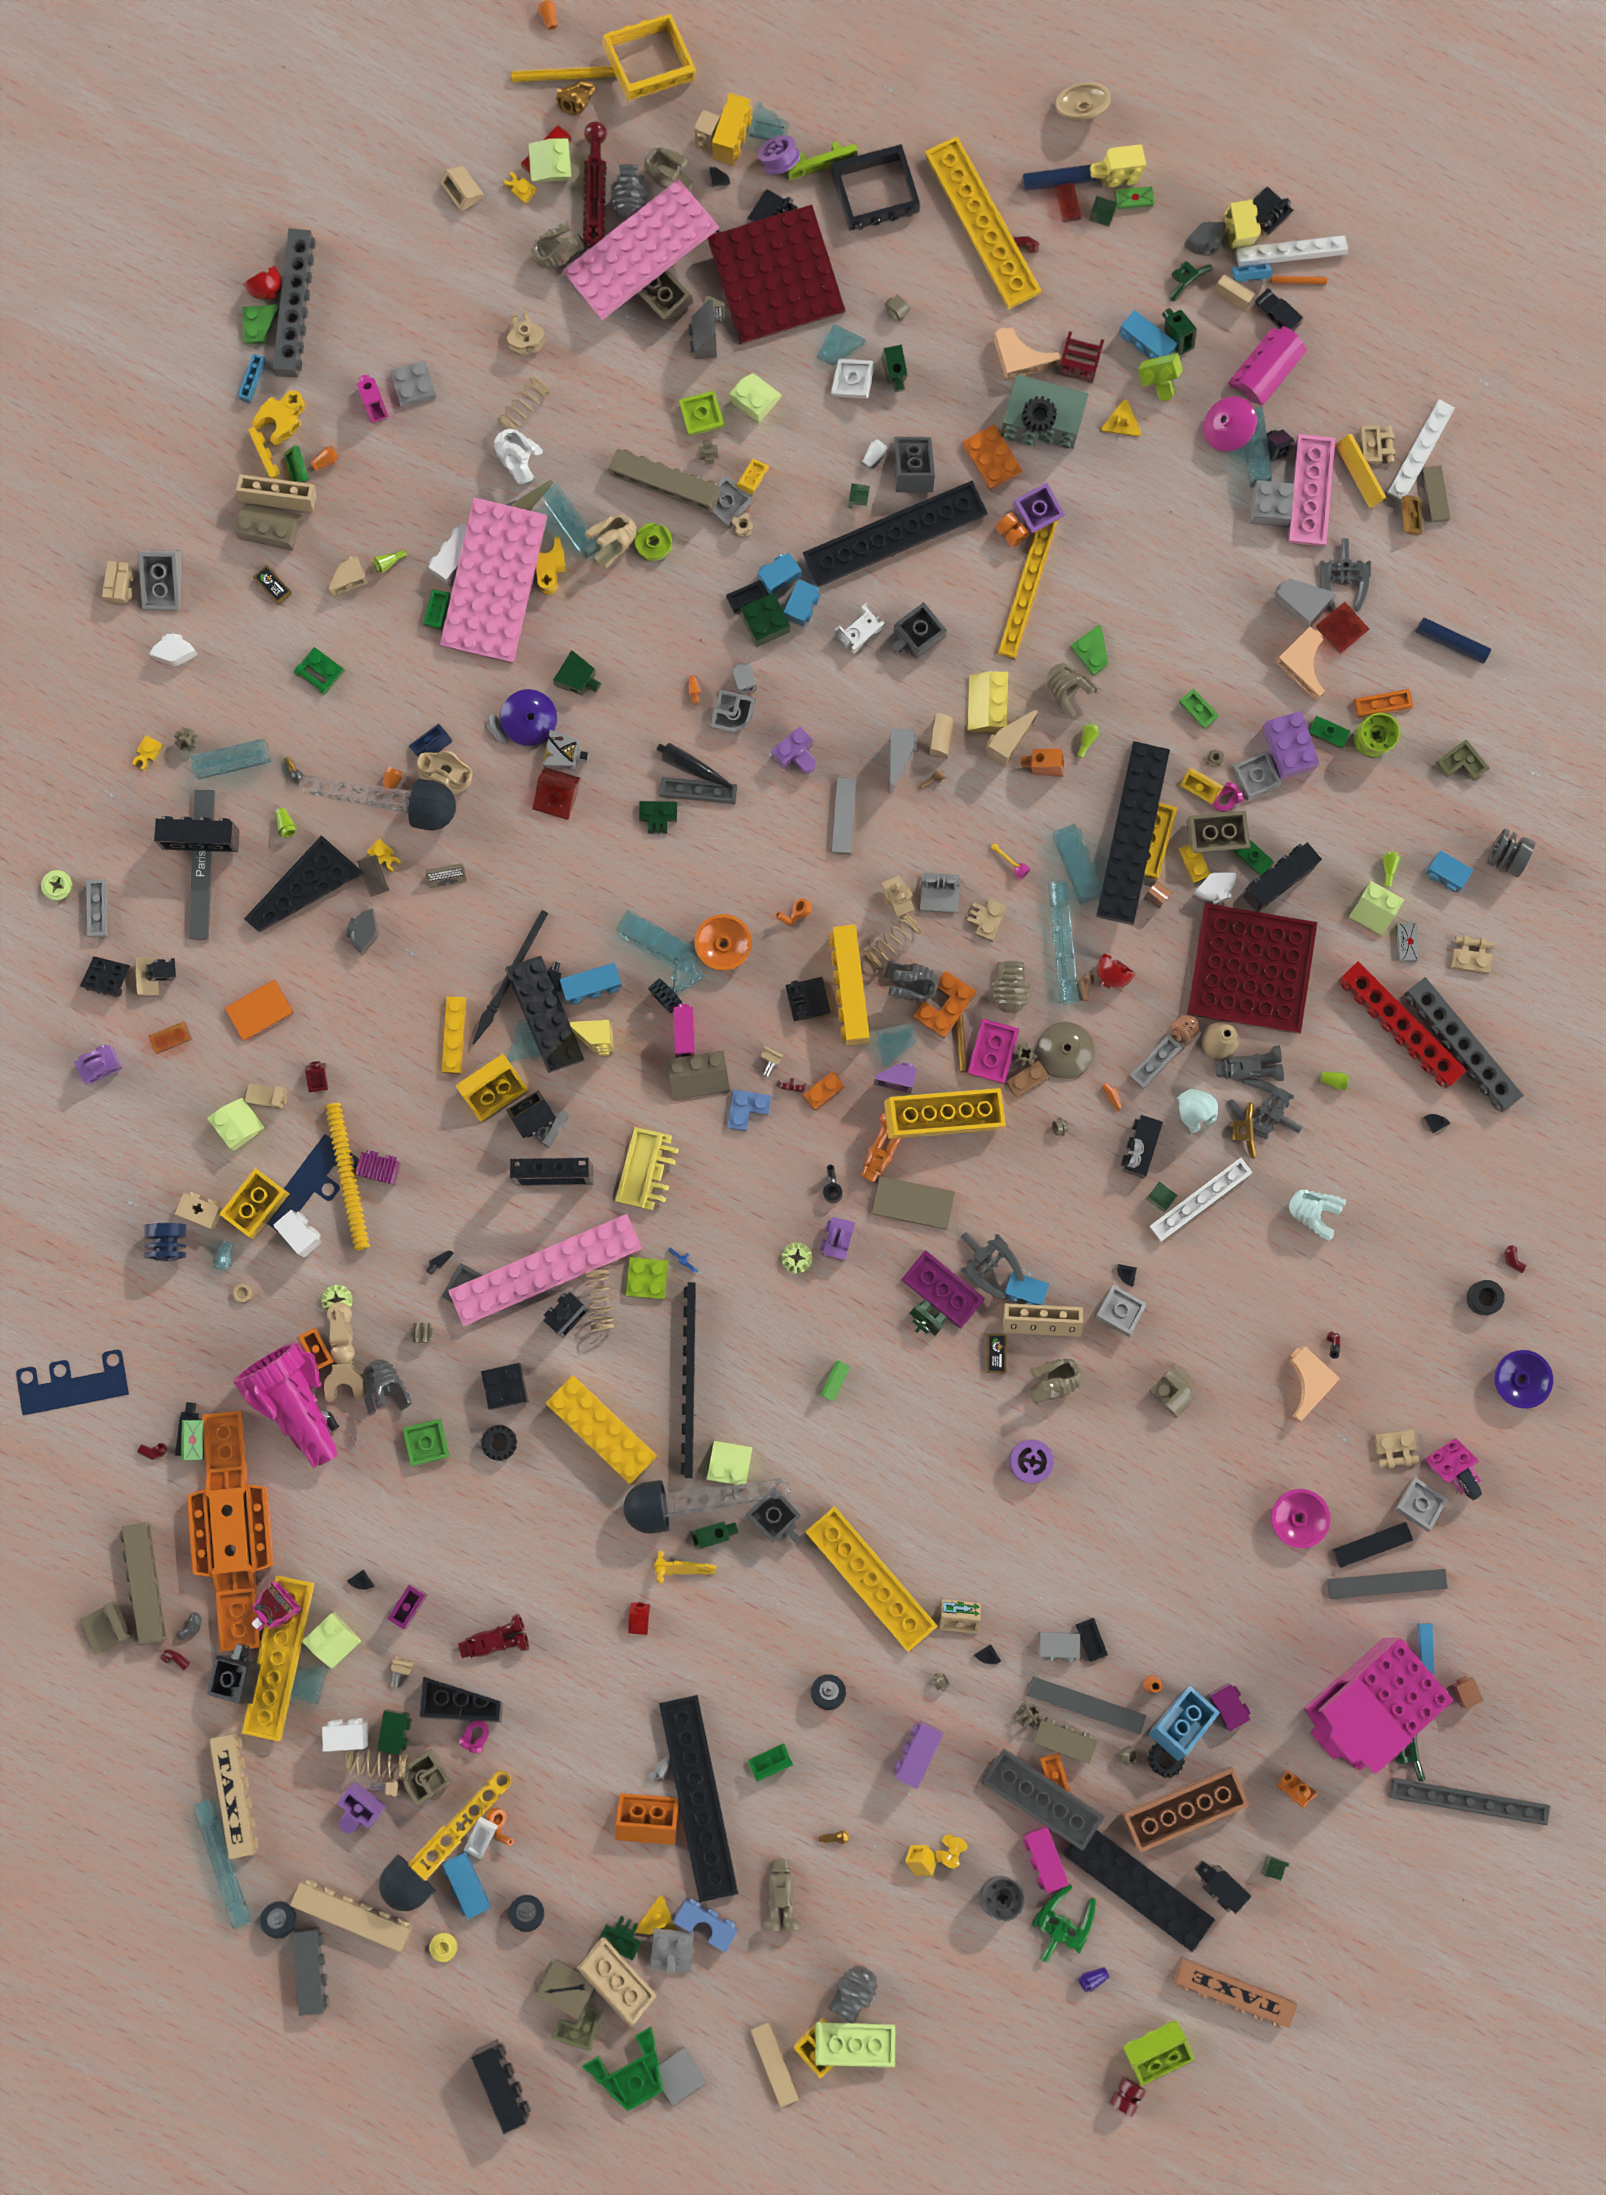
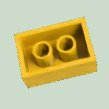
(732, 129)
(254, 1203)

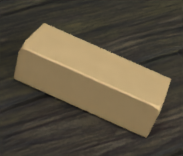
(144, 985)

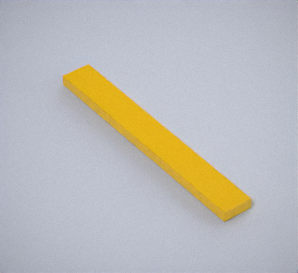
(1026, 591)

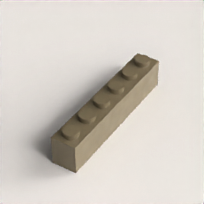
(665, 480)
(143, 1583)

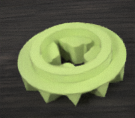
(54, 877)
(802, 1265)
(341, 1291)

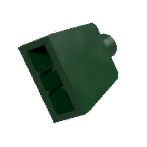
(1180, 329)
(892, 361)
(576, 675)
(706, 1537)

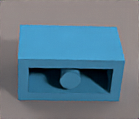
(779, 573)
(801, 603)
(1449, 871)
(1030, 1290)

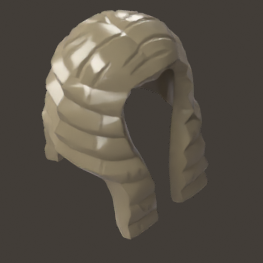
(666, 167)
(553, 250)
(1064, 684)
(1010, 987)
(1058, 1380)

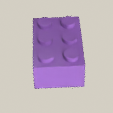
(1290, 745)
(917, 1754)

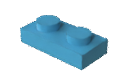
(1257, 272)

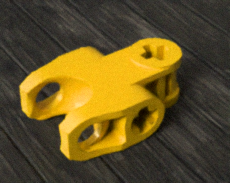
(283, 414)
(549, 565)

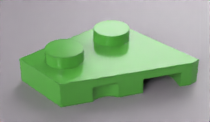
(257, 323)
(1092, 650)

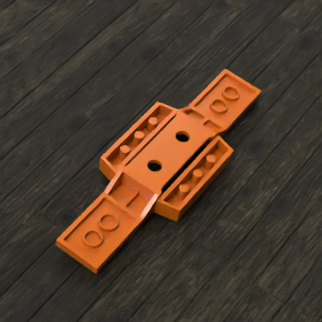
(213, 1531)

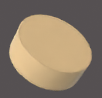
(242, 1293)

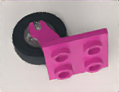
(1455, 1464)

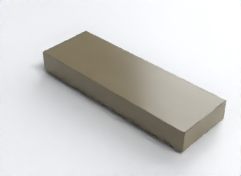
(1436, 494)

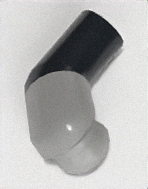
(331, 1422)

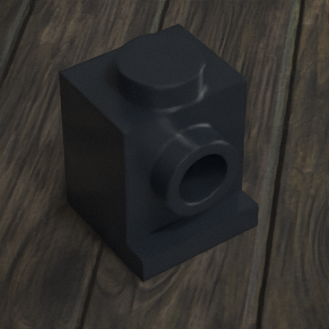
(161, 970)

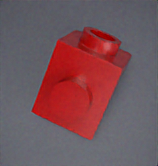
(639, 1618)

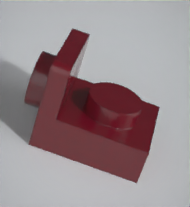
(316, 1076)

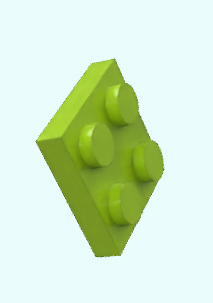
(701, 413)
(647, 1278)

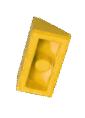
(1201, 785)

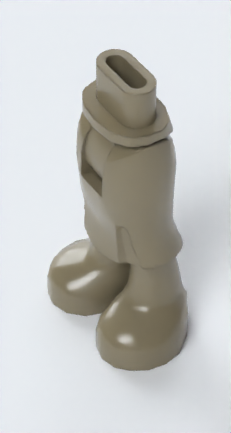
(781, 1897)

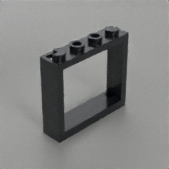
(867, 161)
(551, 1171)

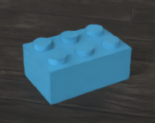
(1184, 1723)

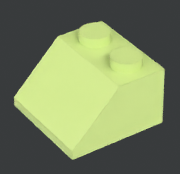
(549, 160)
(754, 397)
(1376, 908)
(236, 1123)
(729, 1463)
(331, 1640)

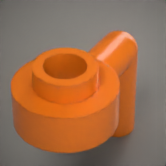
(801, 909)
(498, 1817)

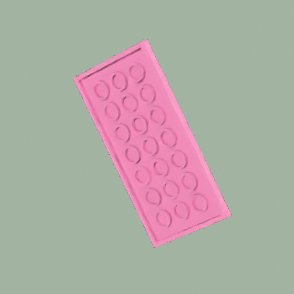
(640, 249)
(493, 580)

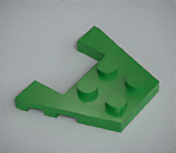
(635, 2081)

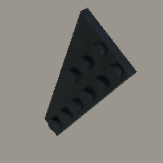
(309, 879)

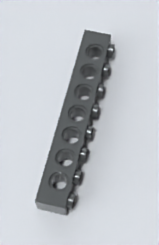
(296, 240)
(1473, 1047)

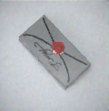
(1407, 942)

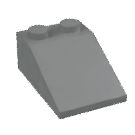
(160, 578)
(901, 746)

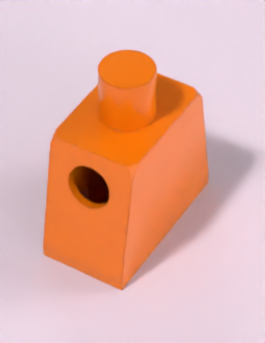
(1051, 764)

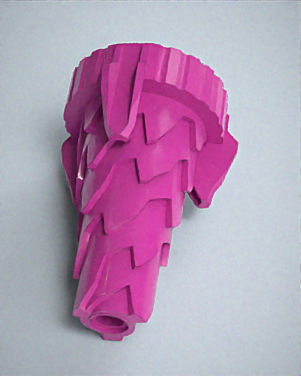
(281, 1391)

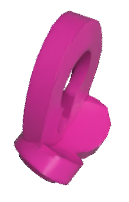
(1237, 797)
(465, 1740)

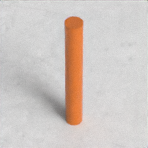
(1298, 280)

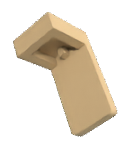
(266, 1096)

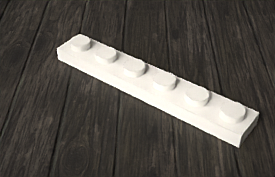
(1292, 251)
(1421, 450)
(1200, 1199)

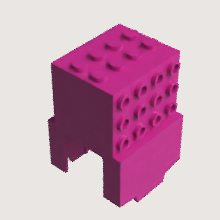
(1376, 1706)

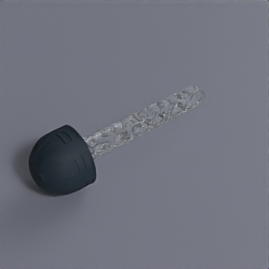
(428, 804)
(649, 1507)

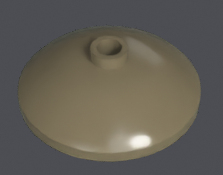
(1065, 1063)

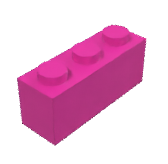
(1045, 1859)

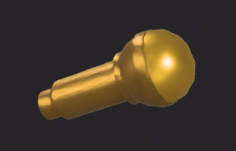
(840, 1837)

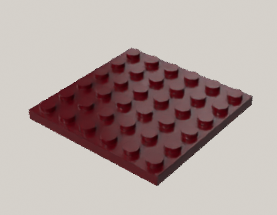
(776, 274)
(1252, 968)

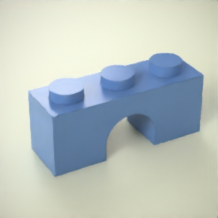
(722, 1930)

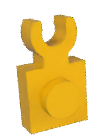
(520, 189)
(148, 750)
(383, 854)

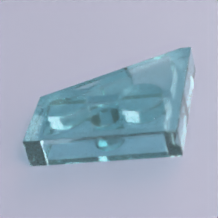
(766, 124)

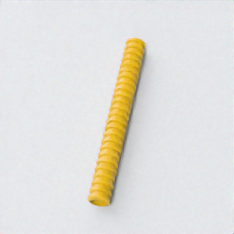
(347, 1176)

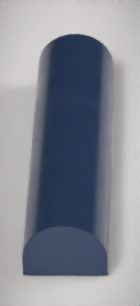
(1056, 177)
(1453, 640)

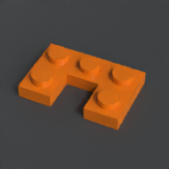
(959, 998)

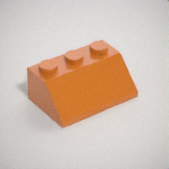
(647, 1819)

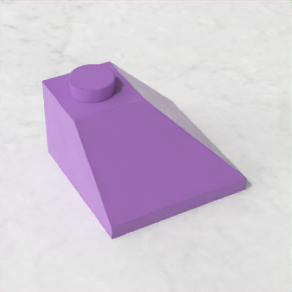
(897, 1077)

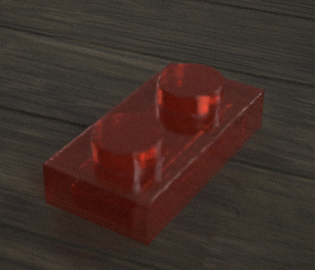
(1068, 202)

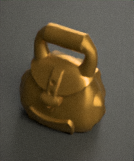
(574, 99)

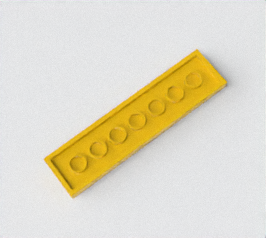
(871, 1579)
(278, 1662)

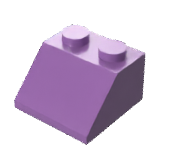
(1038, 508)

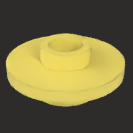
(443, 1947)

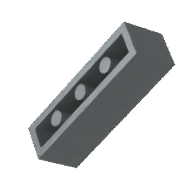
(309, 1971)

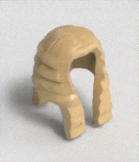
(615, 537)

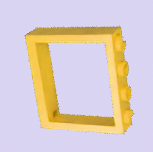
(655, 83)

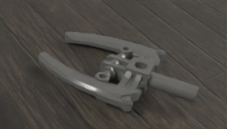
(1345, 568)
(1273, 1113)
(983, 1256)

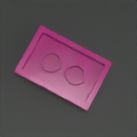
(993, 1051)

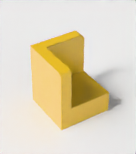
(921, 1860)

